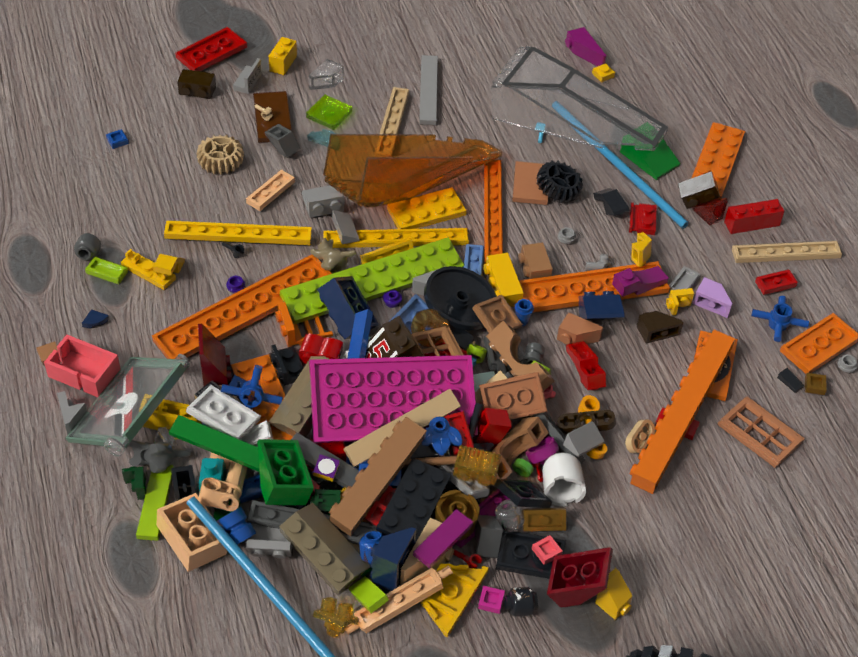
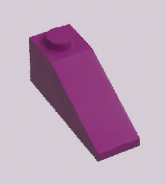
(584, 46)

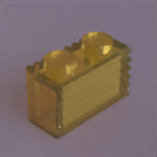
(476, 465)

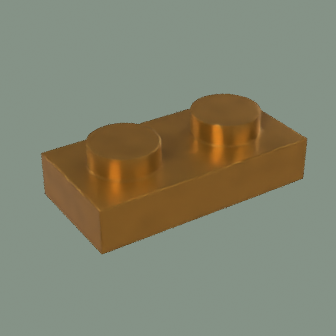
(544, 519)

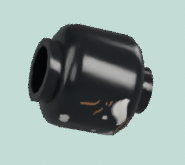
(521, 601)

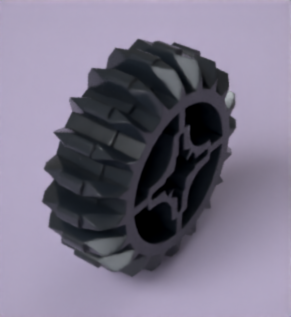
(559, 181)

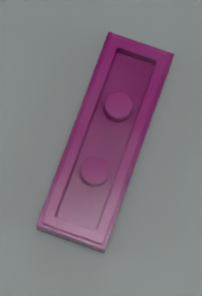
(442, 538)

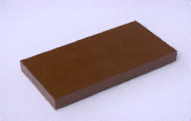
(279, 105)

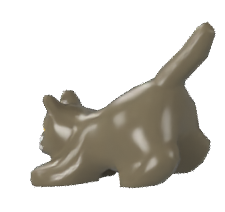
(331, 258)

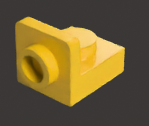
(679, 298)

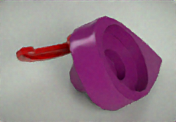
(541, 452)

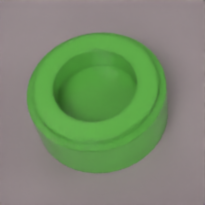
(522, 467)

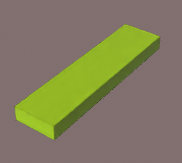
(155, 498)

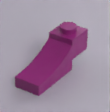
(638, 281)

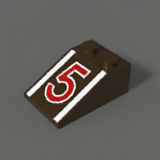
(393, 341)

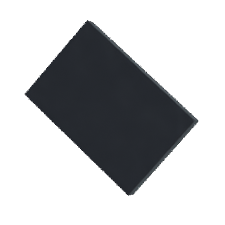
(518, 557)

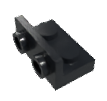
(287, 364)

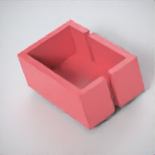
(82, 365)

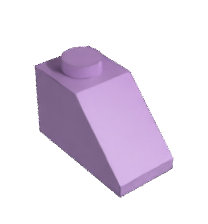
(713, 297)

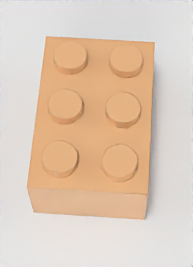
(188, 535)

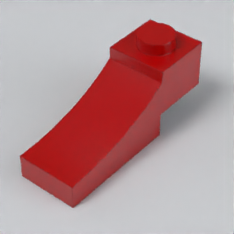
(587, 365)

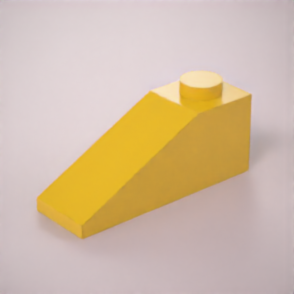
(166, 415)

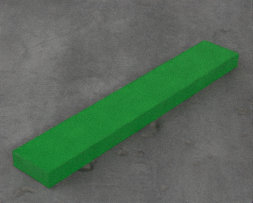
(215, 442)

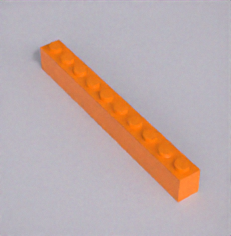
(681, 412)

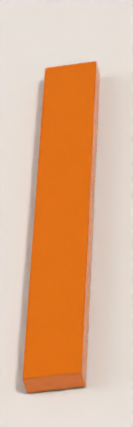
(493, 209)

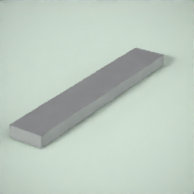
(428, 90)

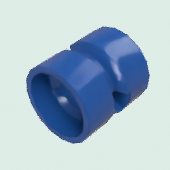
(236, 525)

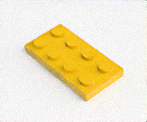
(426, 209)

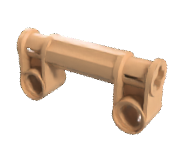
(218, 493)

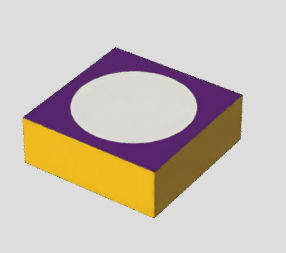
(326, 468)

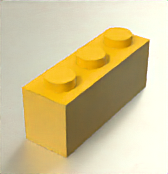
(503, 278)

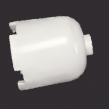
(563, 479)

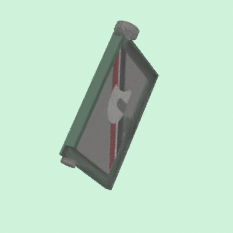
(128, 402)

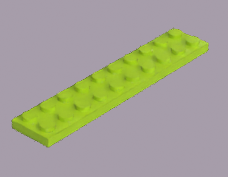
(373, 278)

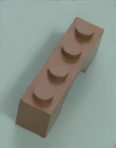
(506, 342)
(524, 435)

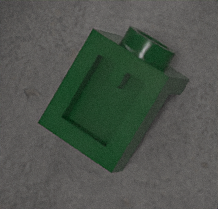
(137, 478)
(326, 499)

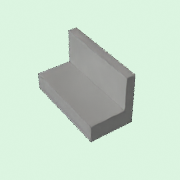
(248, 77)

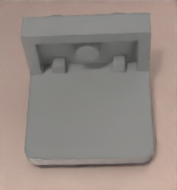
(322, 201)
(268, 542)

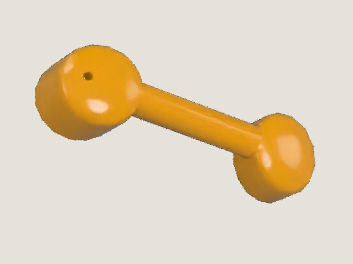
(590, 403)

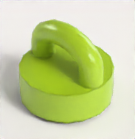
(478, 351)

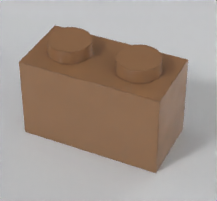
(535, 261)

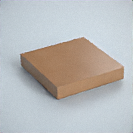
(495, 311)

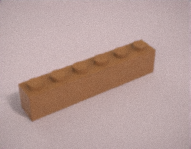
(378, 475)

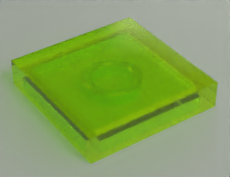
(329, 112)

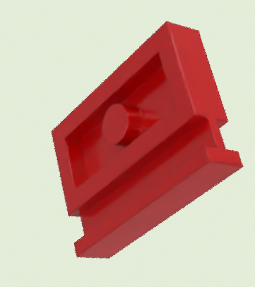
(643, 218)

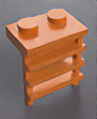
(291, 331)

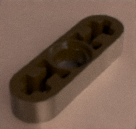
(580, 416)

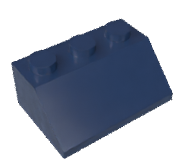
(344, 300)
(389, 558)

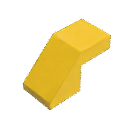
(641, 249)
(168, 264)

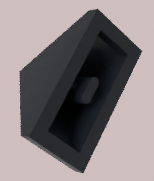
(183, 481)

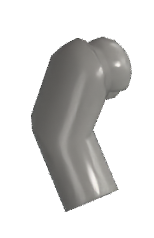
(600, 264)

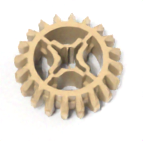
(220, 154)

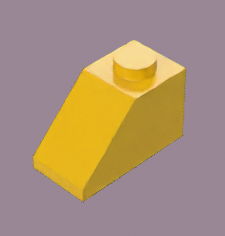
(617, 596)

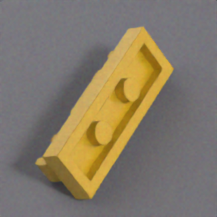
(387, 251)
(144, 268)

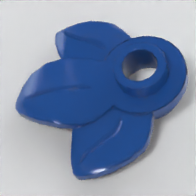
(441, 437)

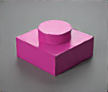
(491, 599)

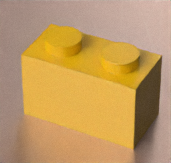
(282, 56)

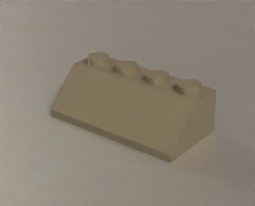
(295, 410)
(324, 548)

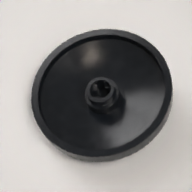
(455, 293)

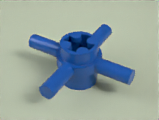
(780, 318)
(252, 385)

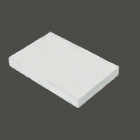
(223, 413)

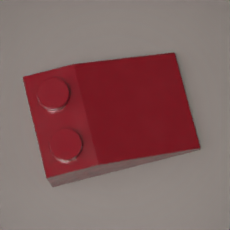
(213, 358)
(579, 576)

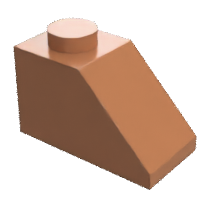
(577, 329)

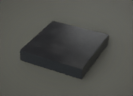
(523, 493)

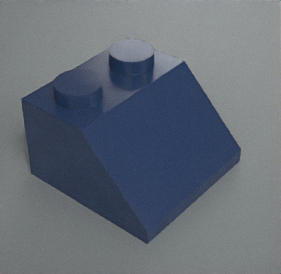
(600, 306)

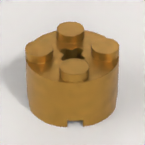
(463, 503)

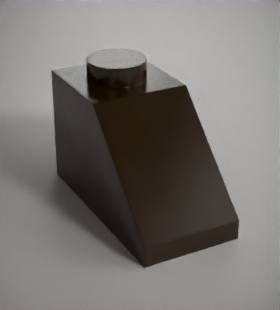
(658, 326)

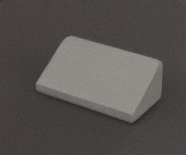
(345, 227)
(583, 439)

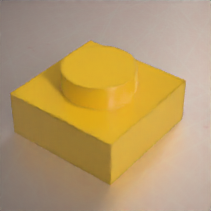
(603, 72)

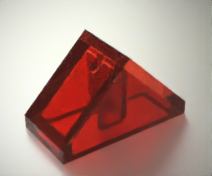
(712, 210)

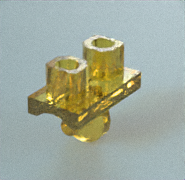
(335, 619)

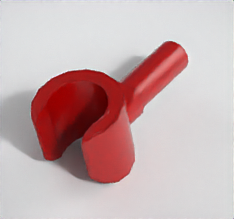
(474, 557)

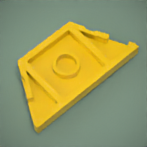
(450, 602)

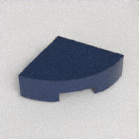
(94, 318)

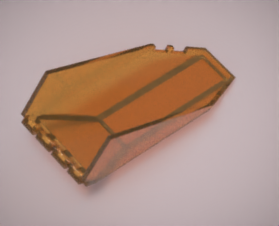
(398, 166)

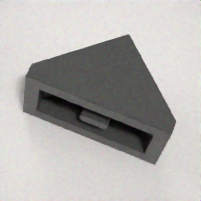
(487, 536)

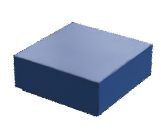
(117, 139)

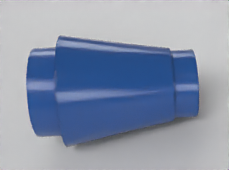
(524, 310)

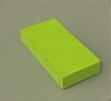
(106, 270)
(368, 594)

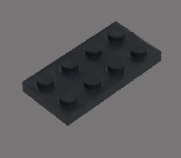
(414, 498)

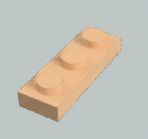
(270, 190)

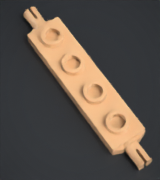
(401, 599)

